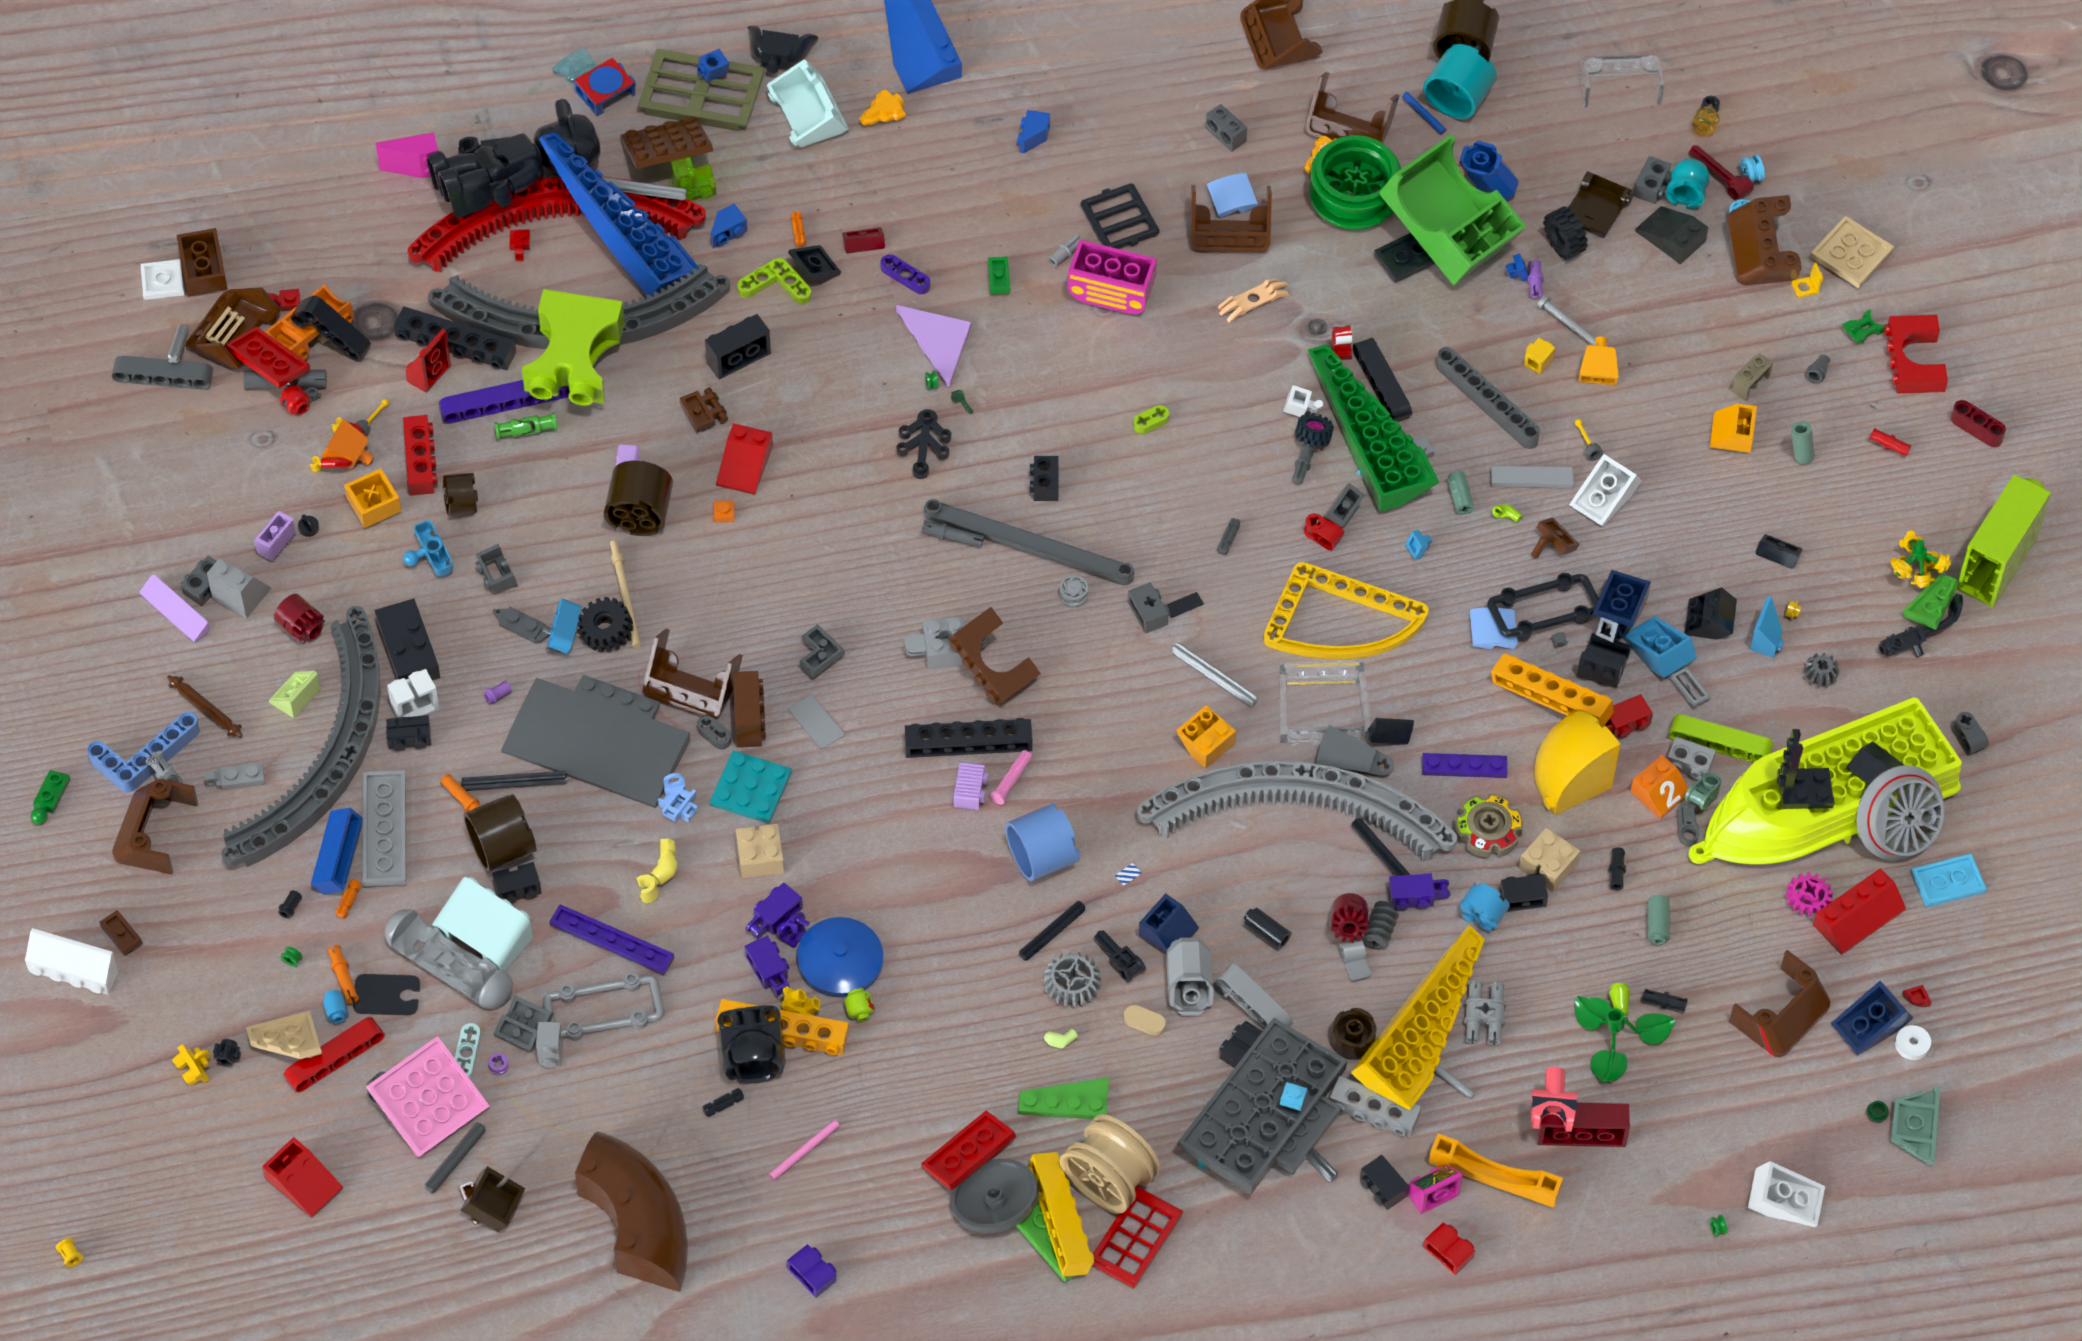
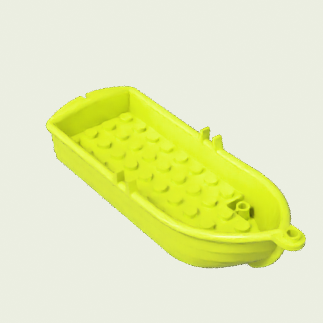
(1755, 828)

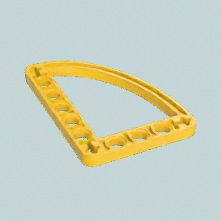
(1341, 652)

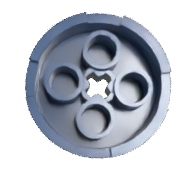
(1042, 842)

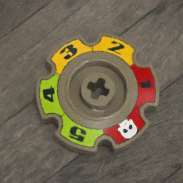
(1489, 825)

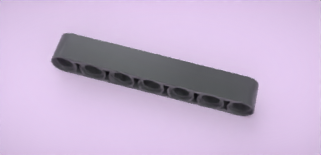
(1451, 363)

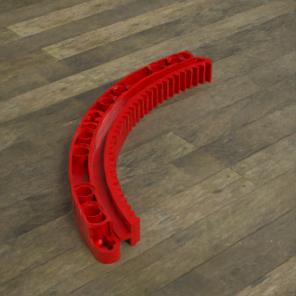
(544, 198)

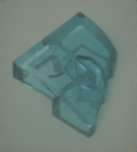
(575, 65)

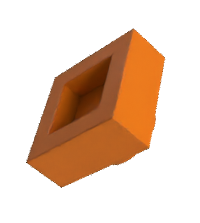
(723, 511)

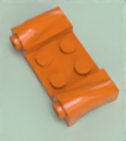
(297, 337)

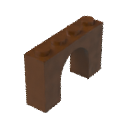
(997, 684)

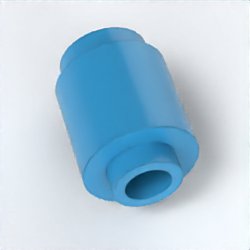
(335, 1006)

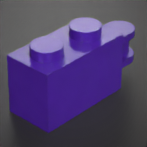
(1416, 890)
(774, 910)
(768, 964)

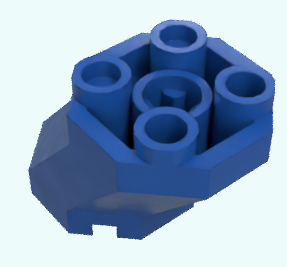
(1488, 169)

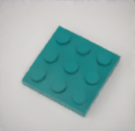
(750, 787)

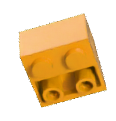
(1734, 428)
(1206, 736)

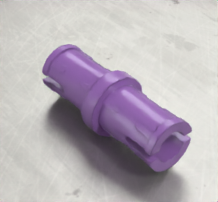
(1535, 279)

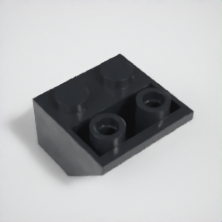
(1711, 615)

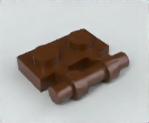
(698, 412)

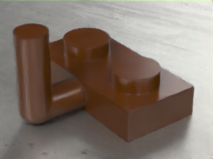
(1554, 534)

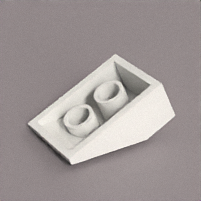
(1605, 490)
(1786, 1195)

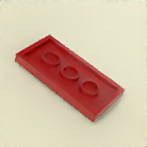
(268, 357)
(968, 1150)

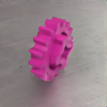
(1809, 893)

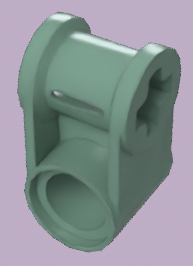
(1704, 790)

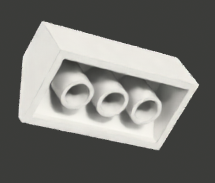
(71, 962)

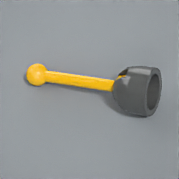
(364, 424)
(1593, 450)

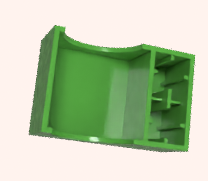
(1448, 214)

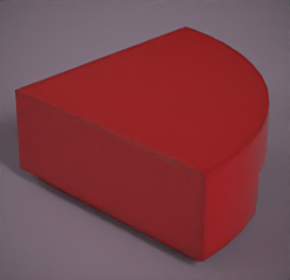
(1917, 996)

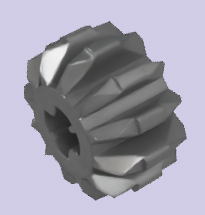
(1821, 670)

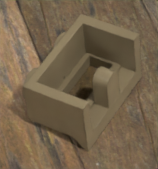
(1749, 374)

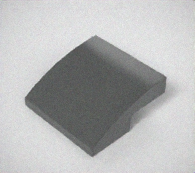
(521, 1023)

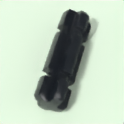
(723, 1102)

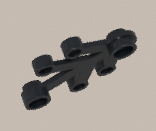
(924, 440)

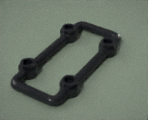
(1525, 628)

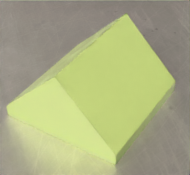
(296, 692)

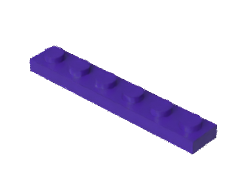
(612, 939)

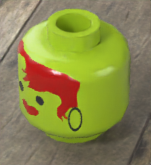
(859, 1004)

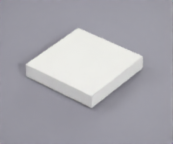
(162, 279)

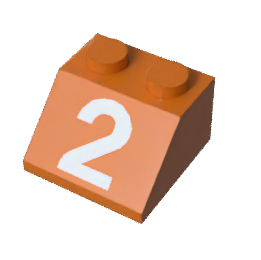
(1660, 786)

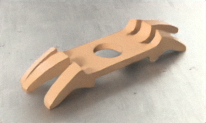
(1242, 303)

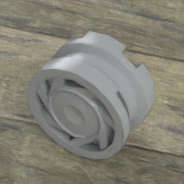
(1074, 592)

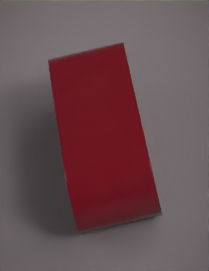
(1988, 428)

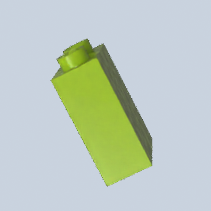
(2003, 540)

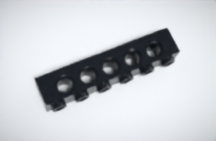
(459, 338)
(961, 745)

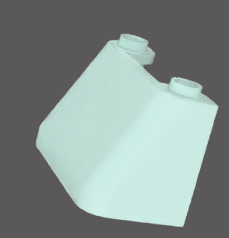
(807, 105)

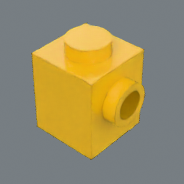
(1539, 355)

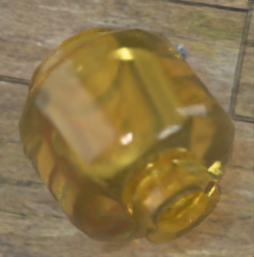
(1705, 121)

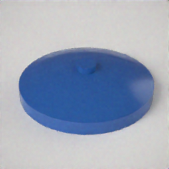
(839, 956)

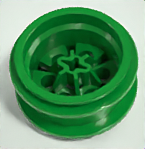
(1356, 164)

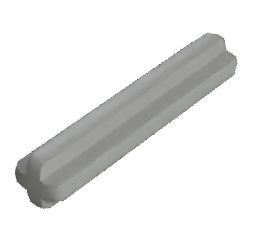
(178, 343)

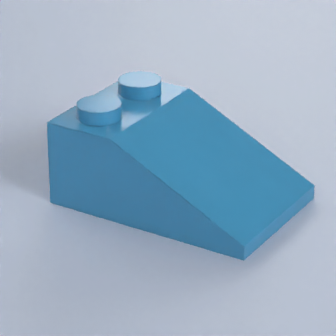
(1661, 646)

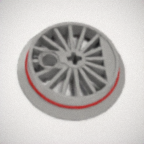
(1904, 816)

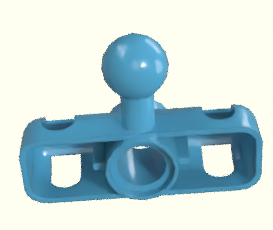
(437, 558)

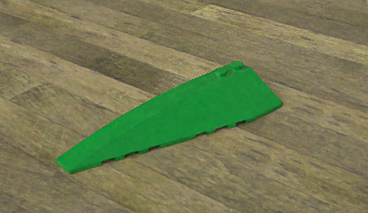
(1395, 465)

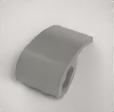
(1354, 959)

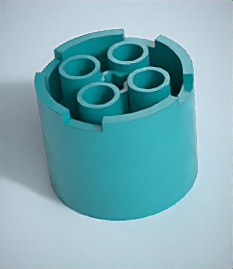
(1459, 82)

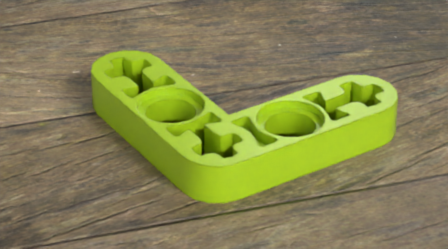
(775, 275)

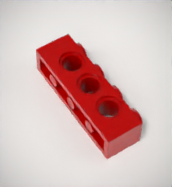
(419, 482)

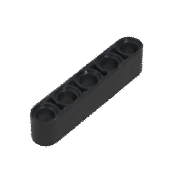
(1382, 379)

